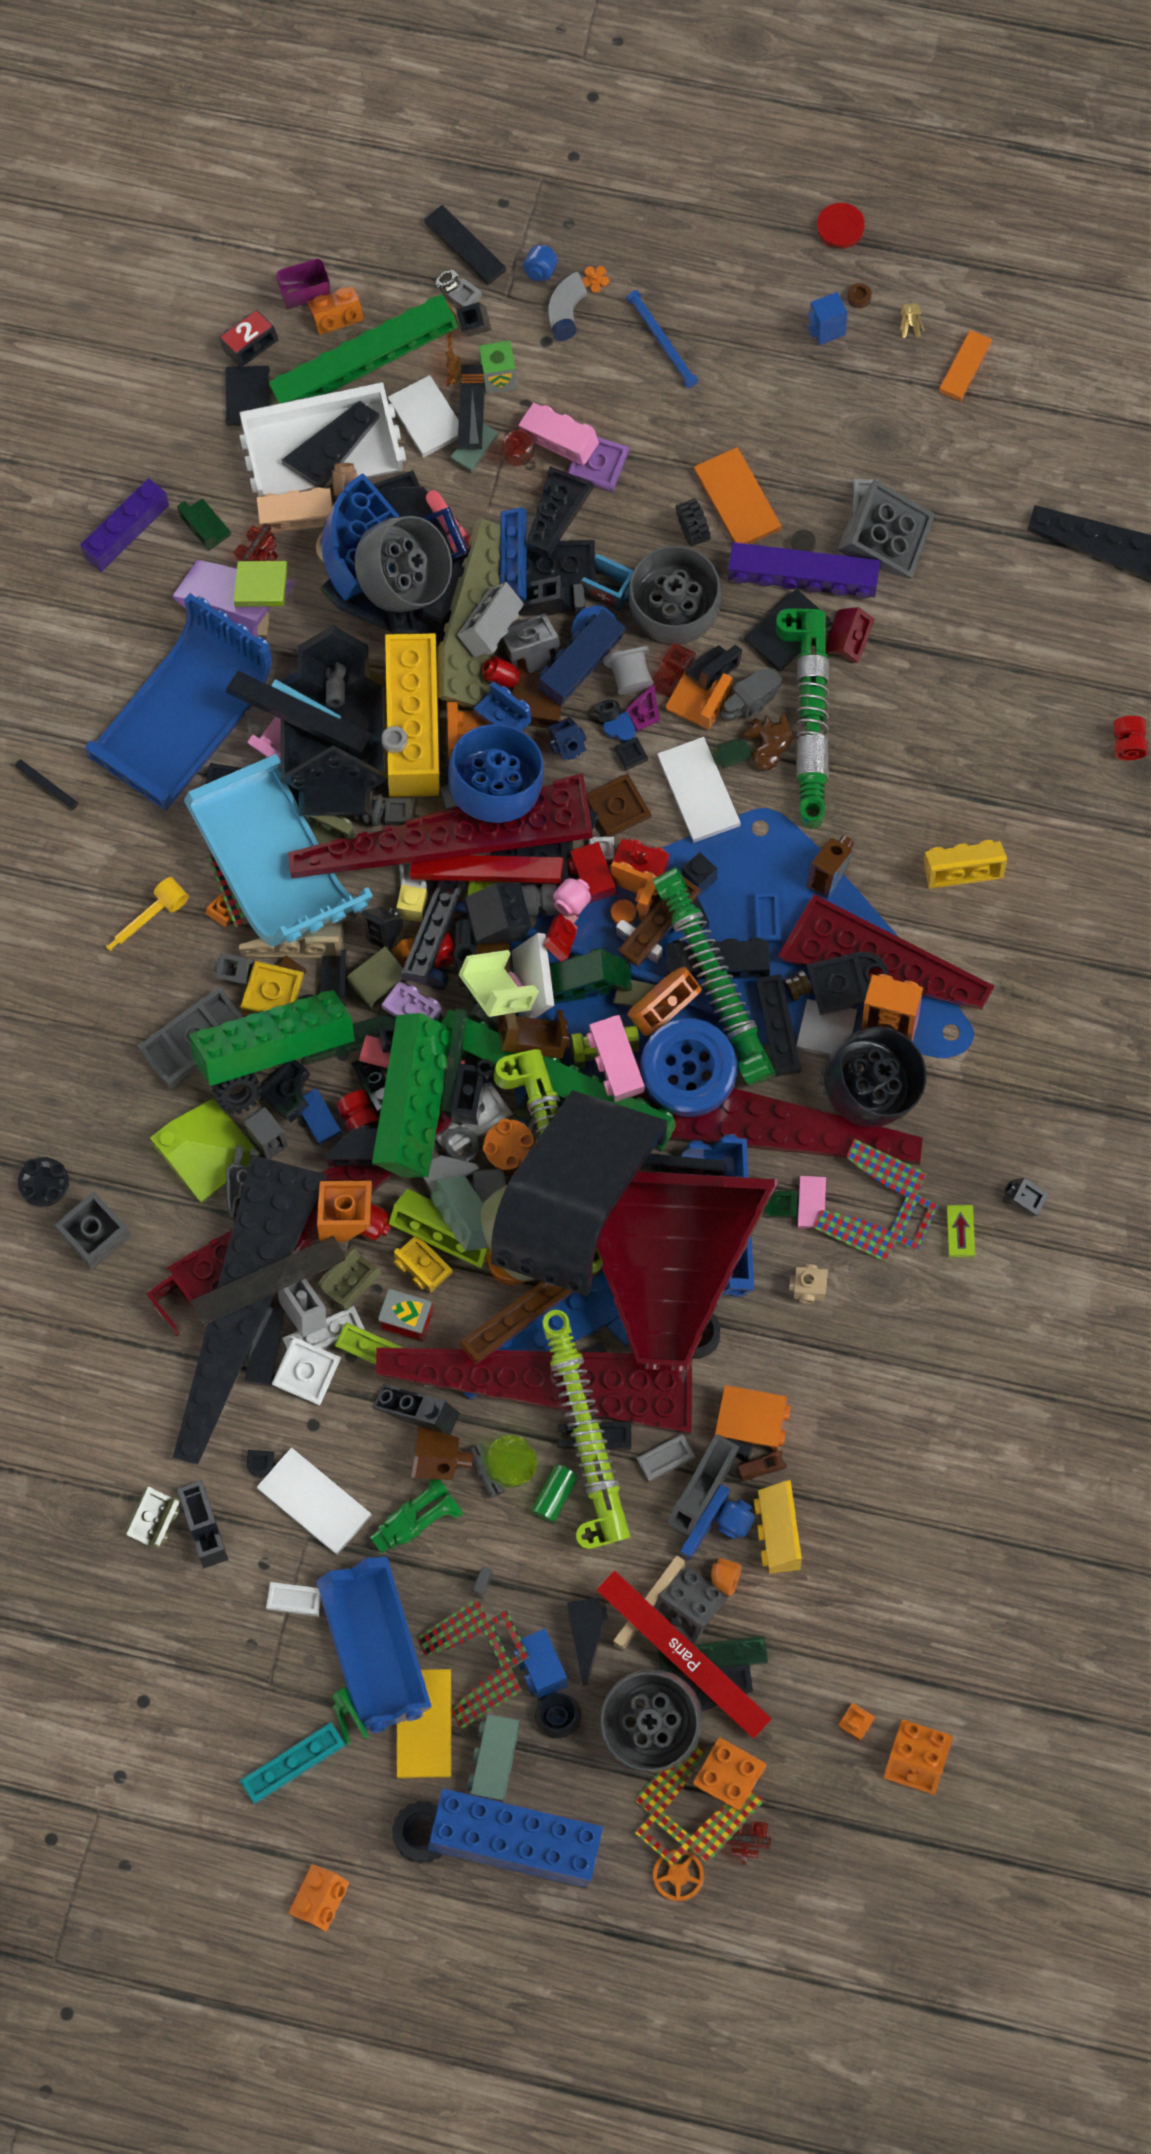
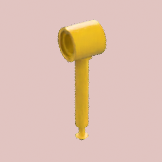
(169, 895)

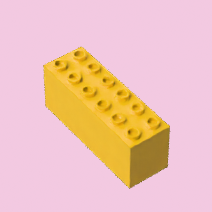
(413, 707)

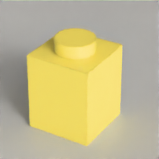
(412, 903)

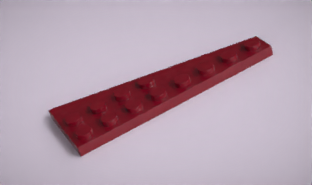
(832, 932)

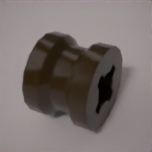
(798, 986)

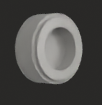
(394, 739)

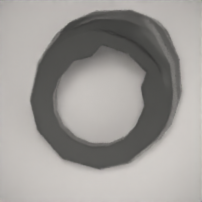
(474, 1144)

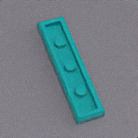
(292, 1763)

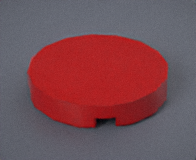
(840, 225)

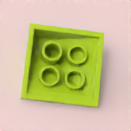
(202, 1148)

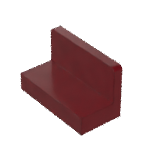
(849, 633)

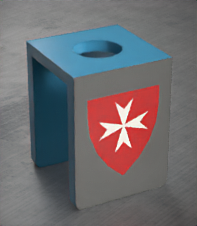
(606, 595)

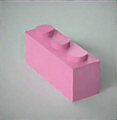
(559, 433)
(615, 1058)

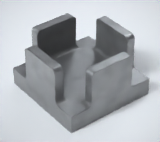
(532, 641)

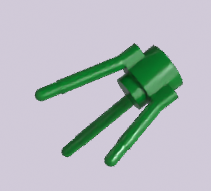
(344, 1705)

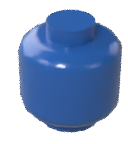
(540, 263)
(735, 1519)

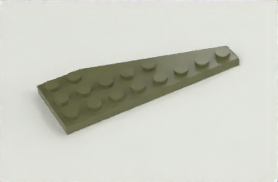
(459, 672)

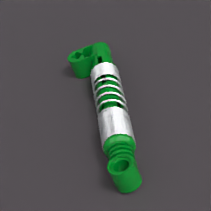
(812, 678)

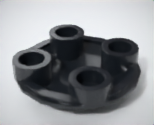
(43, 1181)

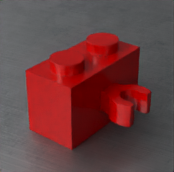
(642, 857)

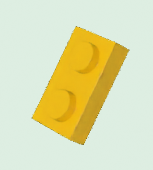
(423, 1264)

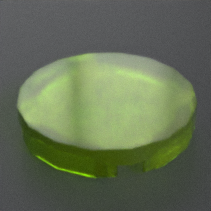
(511, 1461)

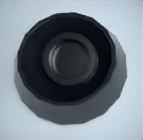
(558, 1715)

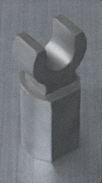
(335, 686)

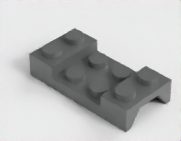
(170, 1047)

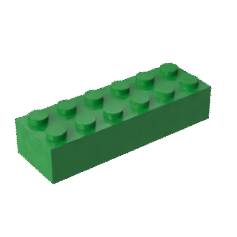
(271, 1037)
(412, 1095)

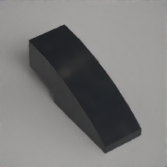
(202, 1524)

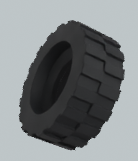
(401, 1828)

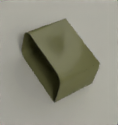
(376, 978)

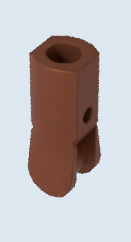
(757, 1467)

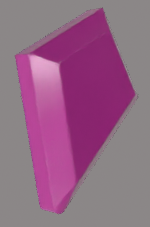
(644, 710)

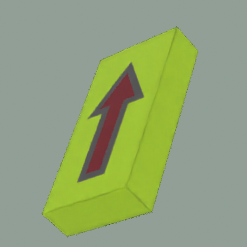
(960, 1231)

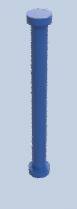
(634, 298)

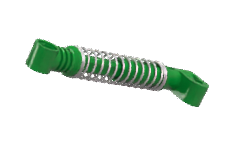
(741, 1032)

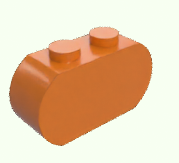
(664, 1001)

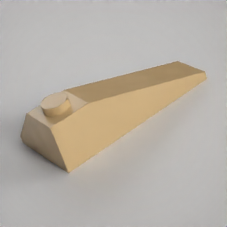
(310, 946)

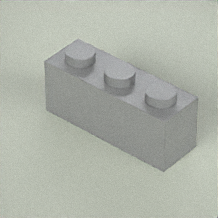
(490, 620)

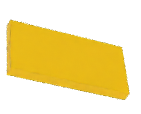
(426, 1742)

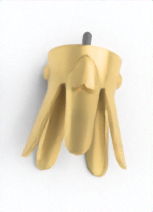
(911, 313)

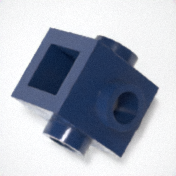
(567, 739)

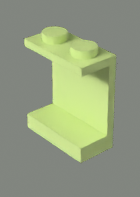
(493, 986)

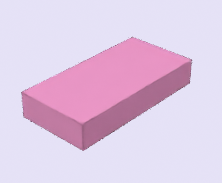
(811, 1200)

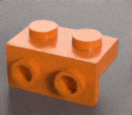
(336, 310)
(319, 1897)

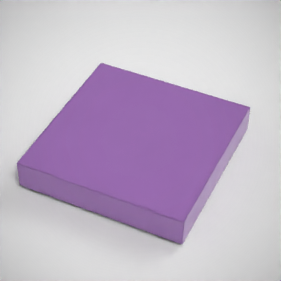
(603, 465)

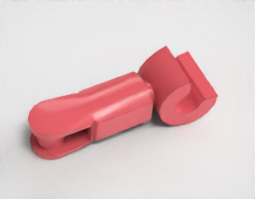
(436, 503)

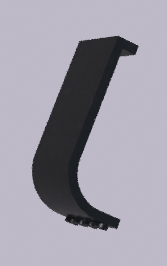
(569, 1188)

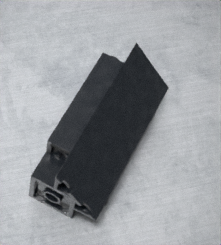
(327, 775)

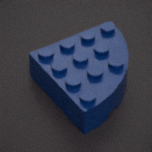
(350, 517)

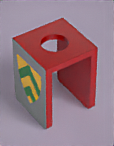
(406, 1315)

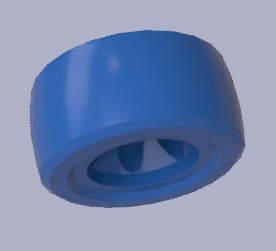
(495, 755)
(702, 1038)

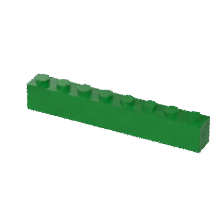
(366, 352)

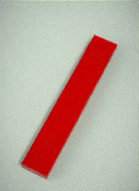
(490, 869)

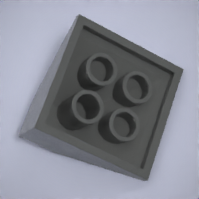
(887, 530)

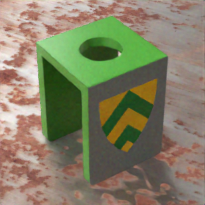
(498, 367)

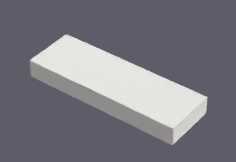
(329, 1335)

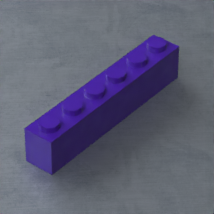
(803, 570)

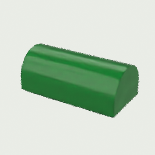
(555, 1493)

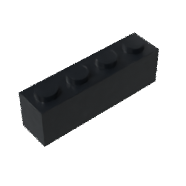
(743, 958)

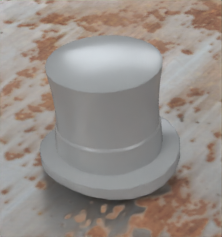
(629, 670)

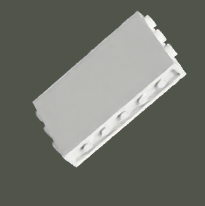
(281, 428)

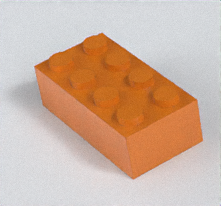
(892, 1005)

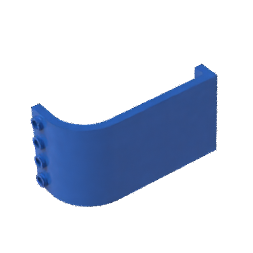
(183, 706)

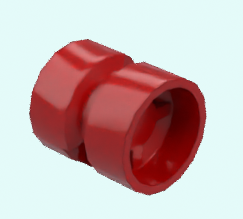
(1130, 737)
(357, 1110)

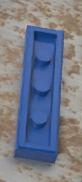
(513, 550)

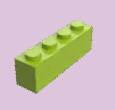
(423, 1220)

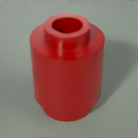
(500, 672)

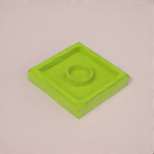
(260, 583)

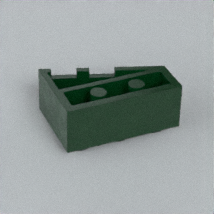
(589, 974)

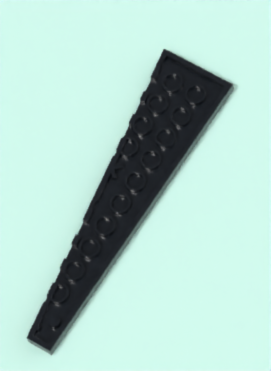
(1113, 544)
(265, 1230)

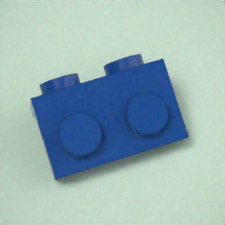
(503, 709)

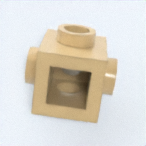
(809, 1284)

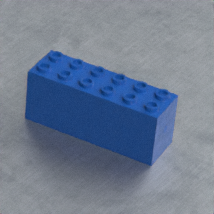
(515, 1838)

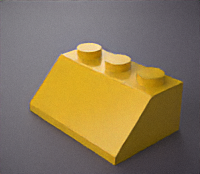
(965, 864)
(778, 1528)

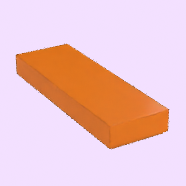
(965, 365)

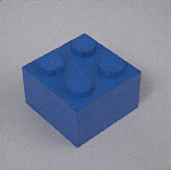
(543, 1666)

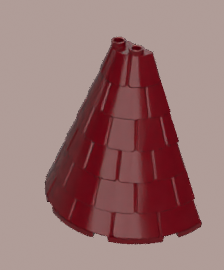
(674, 1253)

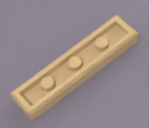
(668, 1576)

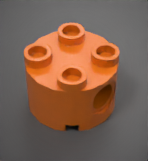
(508, 1145)

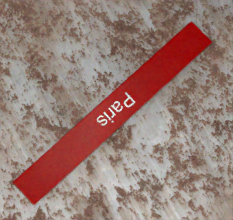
(684, 1654)

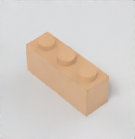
(295, 509)

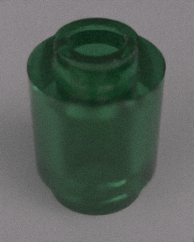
(731, 752)

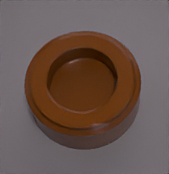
(859, 295)

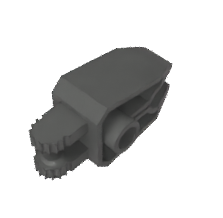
(752, 694)
(236, 1178)

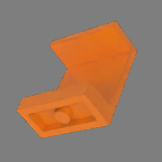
(753, 1417)

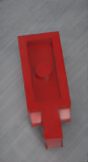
(561, 936)

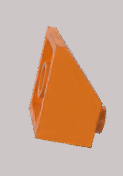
(343, 1209)

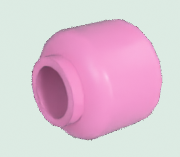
(572, 897)

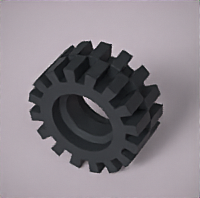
(693, 522)
(240, 1100)

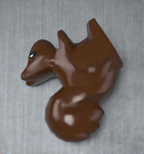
(775, 741)

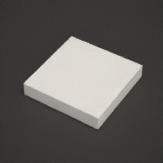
(306, 1371)

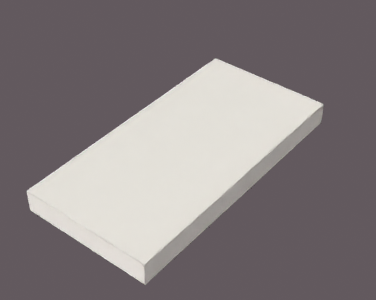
(698, 789)
(314, 1501)

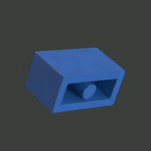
(827, 318)

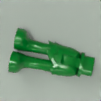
(406, 1524)

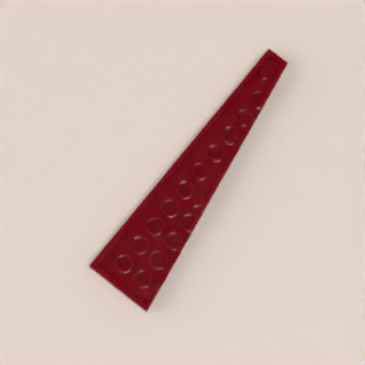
(555, 818)
(787, 1128)

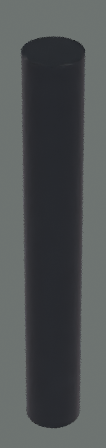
(46, 784)

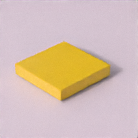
(271, 987)

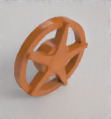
(678, 1876)

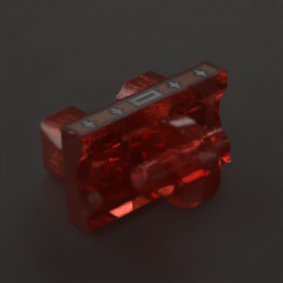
(262, 545)
(758, 1839)

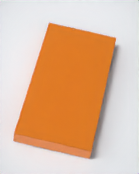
(737, 497)

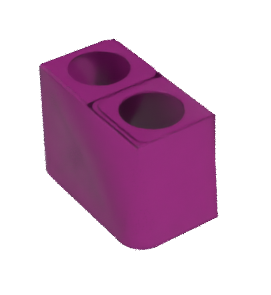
(305, 272)

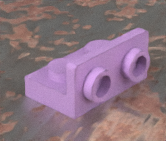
(407, 1000)

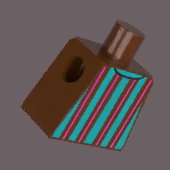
(830, 866)

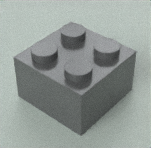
(93, 1230)

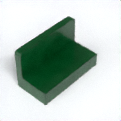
(204, 523)

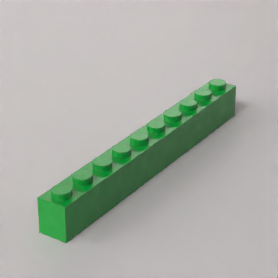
(485, 1043)

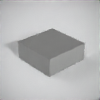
(465, 294)

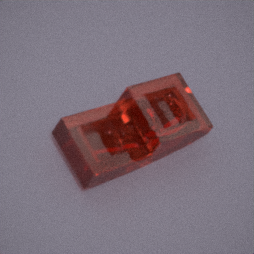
(672, 669)

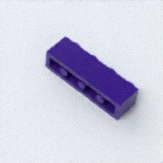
(124, 524)

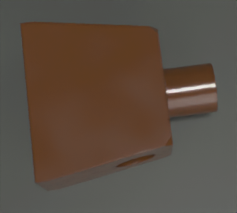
(438, 1455)

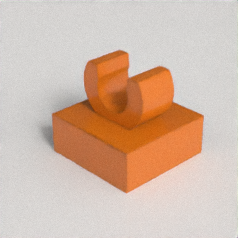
(856, 1721)

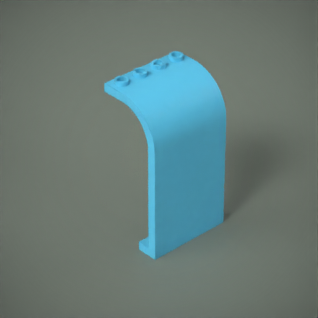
(250, 829)

